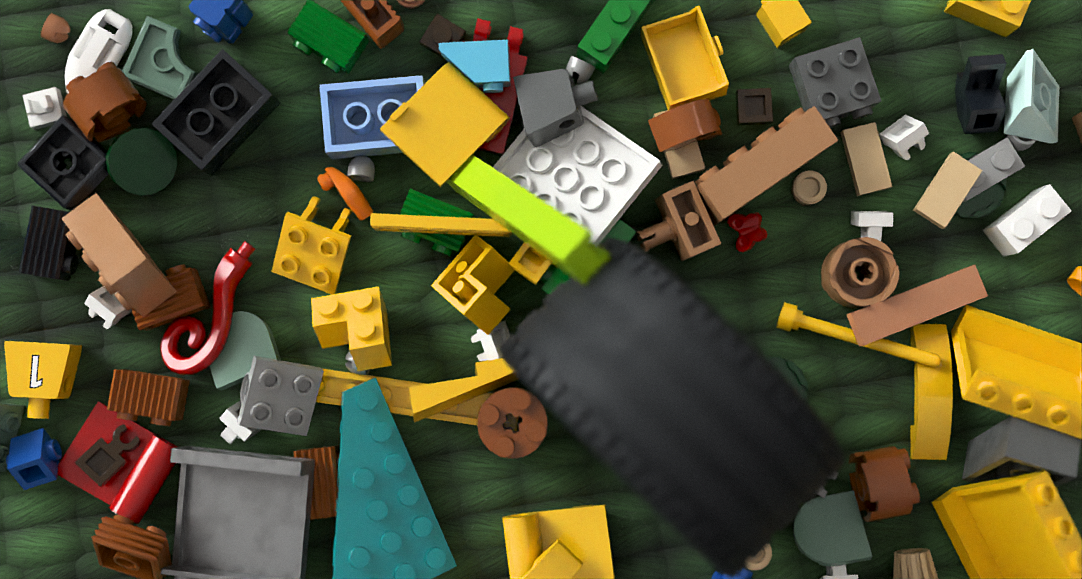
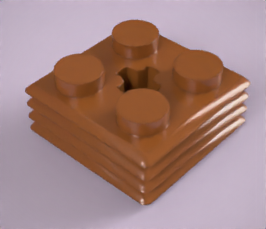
(131, 548)

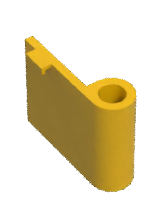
(444, 123)
(579, 528)

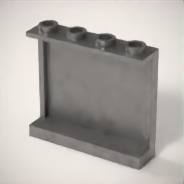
(241, 515)

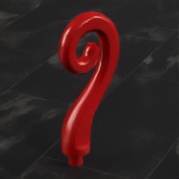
(226, 279)

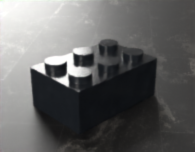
(216, 113)

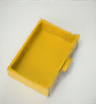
(685, 59)

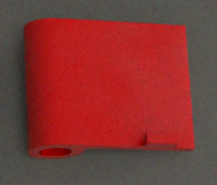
(138, 481)

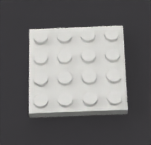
(583, 174)

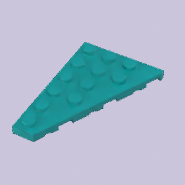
(380, 505)

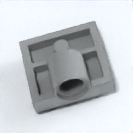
(279, 396)

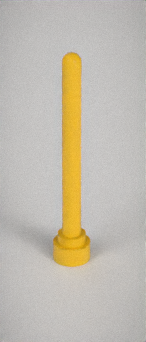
(793, 318)

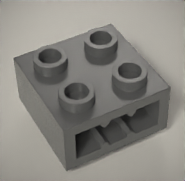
(836, 82)

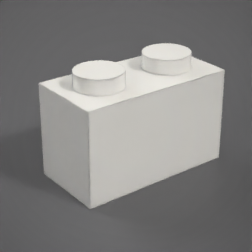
(1027, 220)

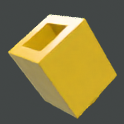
(783, 19)

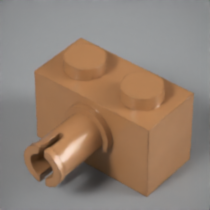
(683, 223)

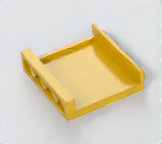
(1019, 370)
(1012, 529)

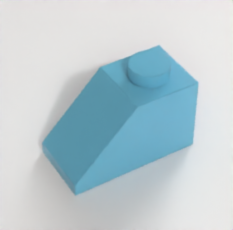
(481, 62)

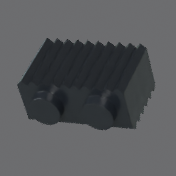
(46, 247)

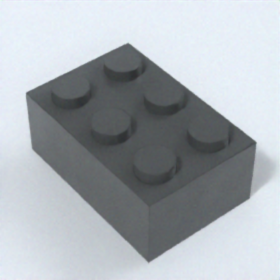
(1021, 448)

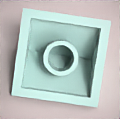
(1032, 101)

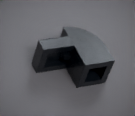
(978, 94)

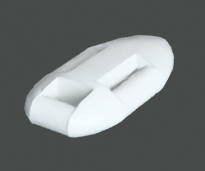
(98, 45)

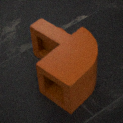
(685, 125)

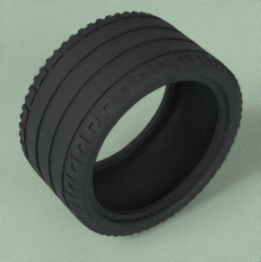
(676, 404)

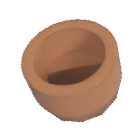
(55, 29)

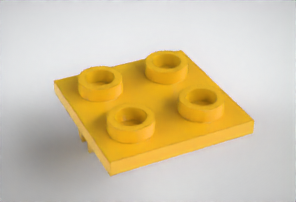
(311, 251)

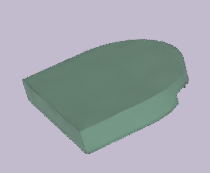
(246, 339)
(832, 530)

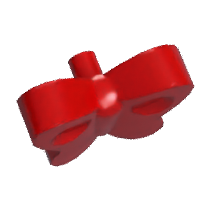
(748, 229)

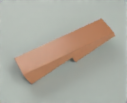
(917, 305)

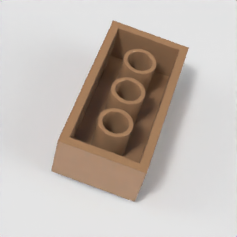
(768, 162)

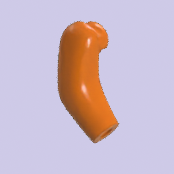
(347, 189)

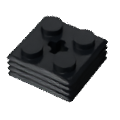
(47, 165)

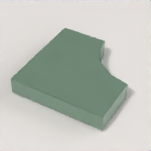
(157, 60)

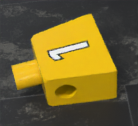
(41, 373)

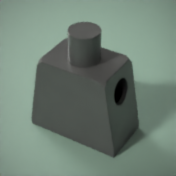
(551, 103)

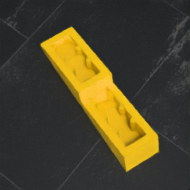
(439, 396)

